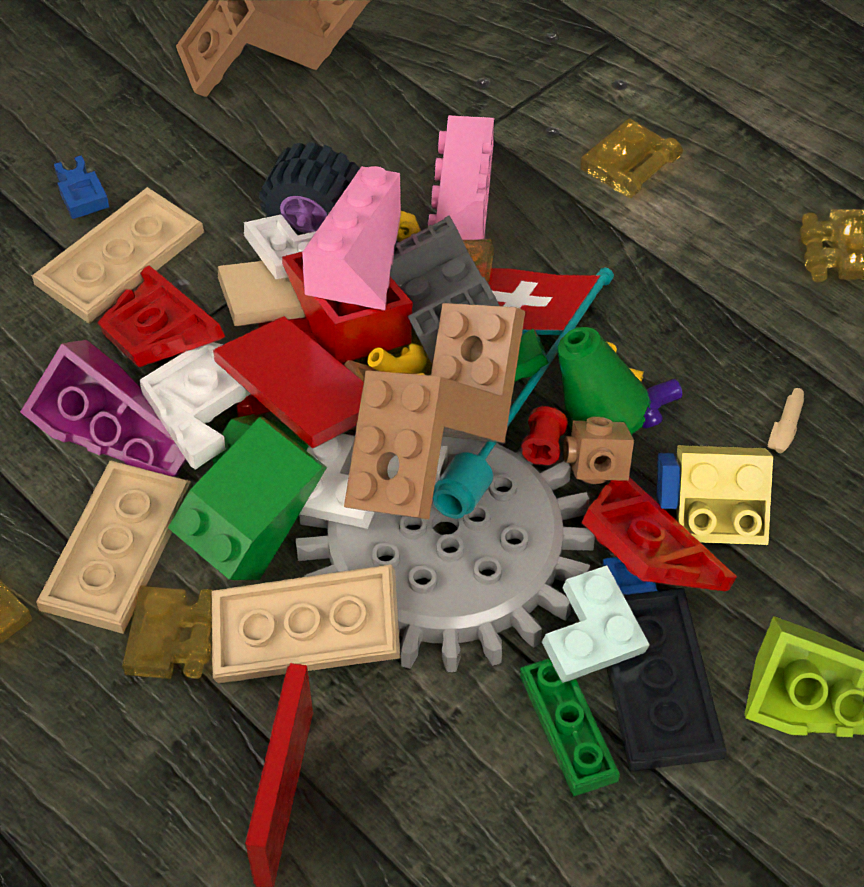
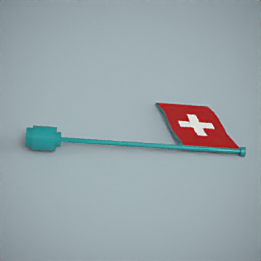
(551, 307)

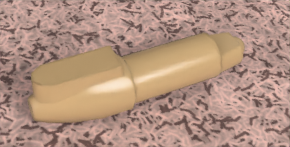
(785, 430)

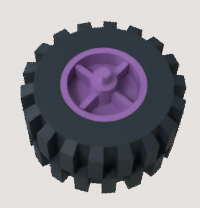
(306, 185)

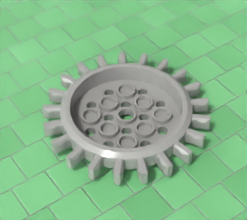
(459, 600)

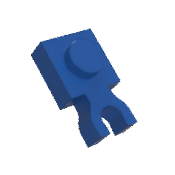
(80, 189)

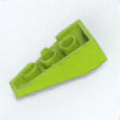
(806, 683)

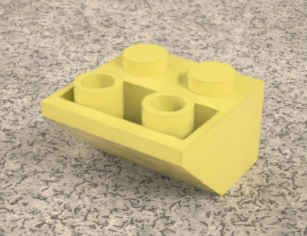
(725, 493)

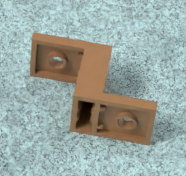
(289, 28)
(413, 412)

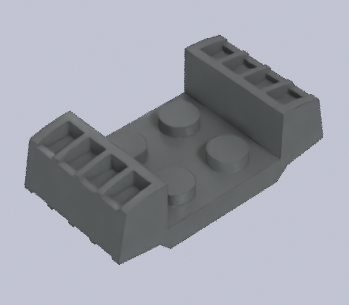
(434, 271)

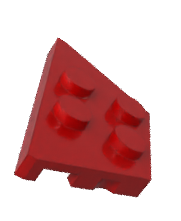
(157, 321)
(651, 540)

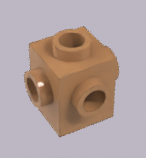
(599, 450)

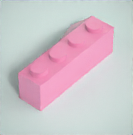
(464, 174)
(355, 243)

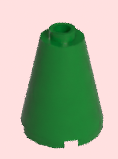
(599, 381)

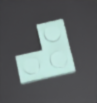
(605, 629)

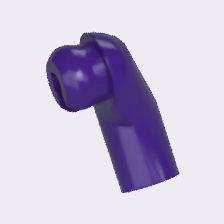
(659, 396)

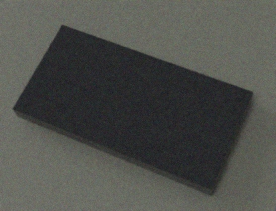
(665, 692)

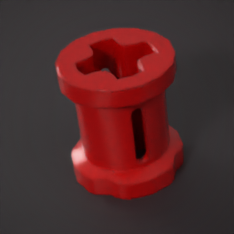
(545, 430)

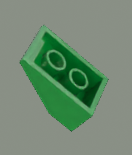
(248, 502)

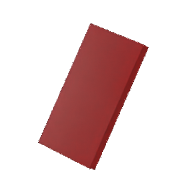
(294, 380)
(279, 777)

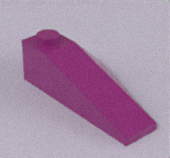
(100, 407)

